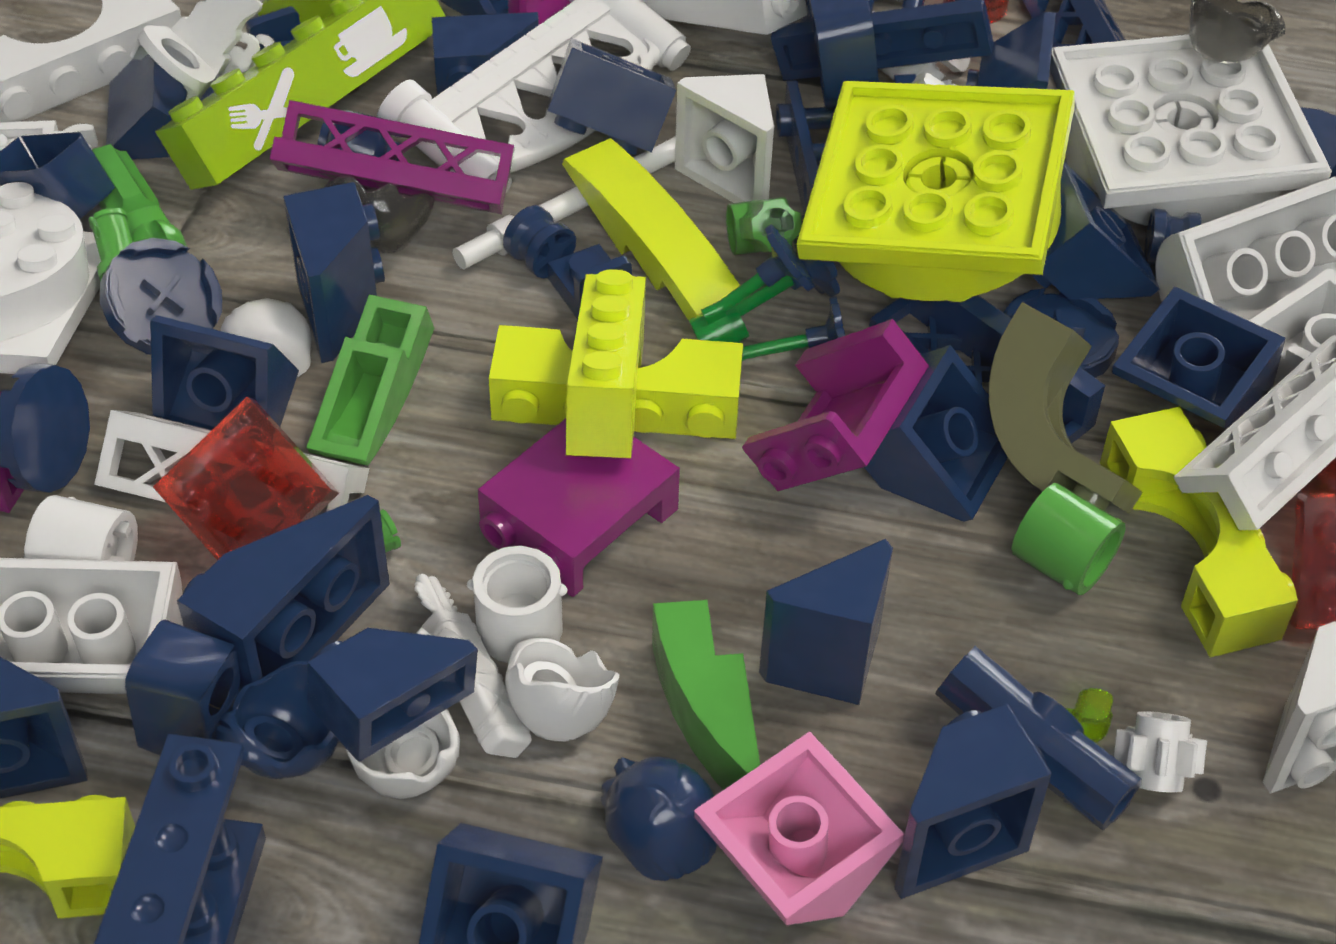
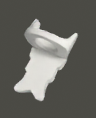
(197, 45)

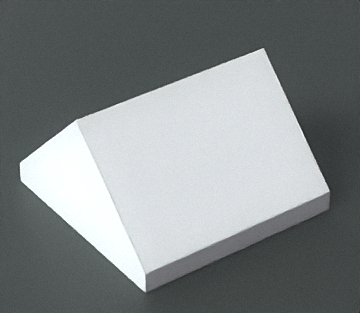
(725, 134)

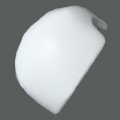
(275, 324)
(412, 761)

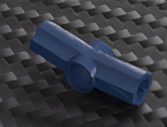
(1080, 768)

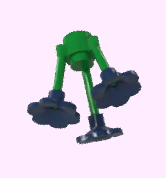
(779, 272)

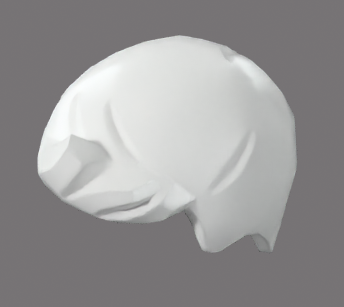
(556, 691)

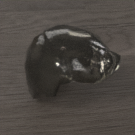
(1231, 29)
(397, 215)

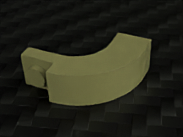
(1026, 406)

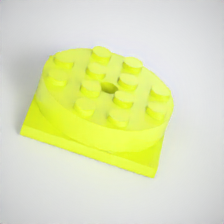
(939, 186)

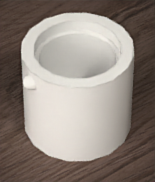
(80, 531)
(516, 599)

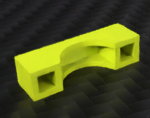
(605, 366)
(682, 394)
(1237, 590)
(67, 849)

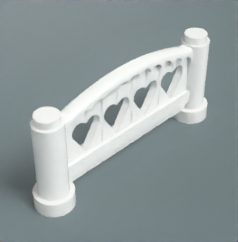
(530, 67)

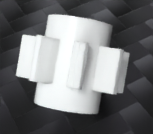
(1161, 751)

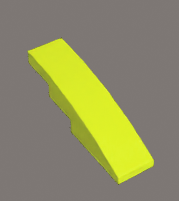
(650, 225)

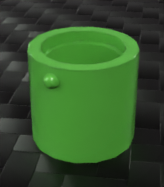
(1068, 538)

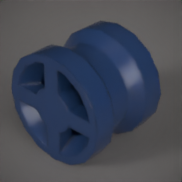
(1162, 226)
(537, 239)

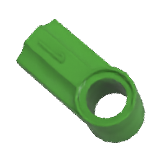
(749, 219)

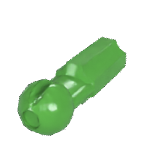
(135, 197)

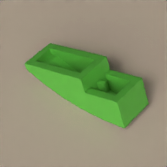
(371, 380)
(705, 690)

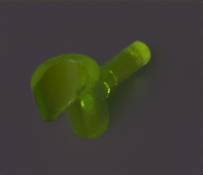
(1093, 712)

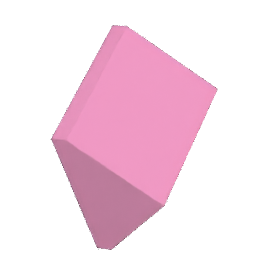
(802, 832)

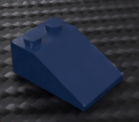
(292, 588)

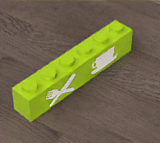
(316, 68)

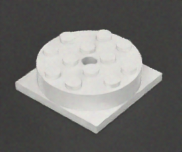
(1181, 130)
(44, 277)

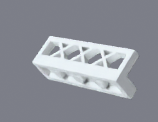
(182, 438)
(1272, 445)

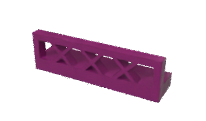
(375, 172)

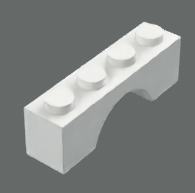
(53, 73)

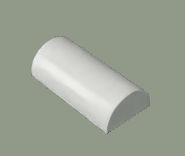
(1254, 253)
(83, 618)

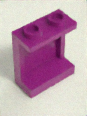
(858, 396)
(574, 502)

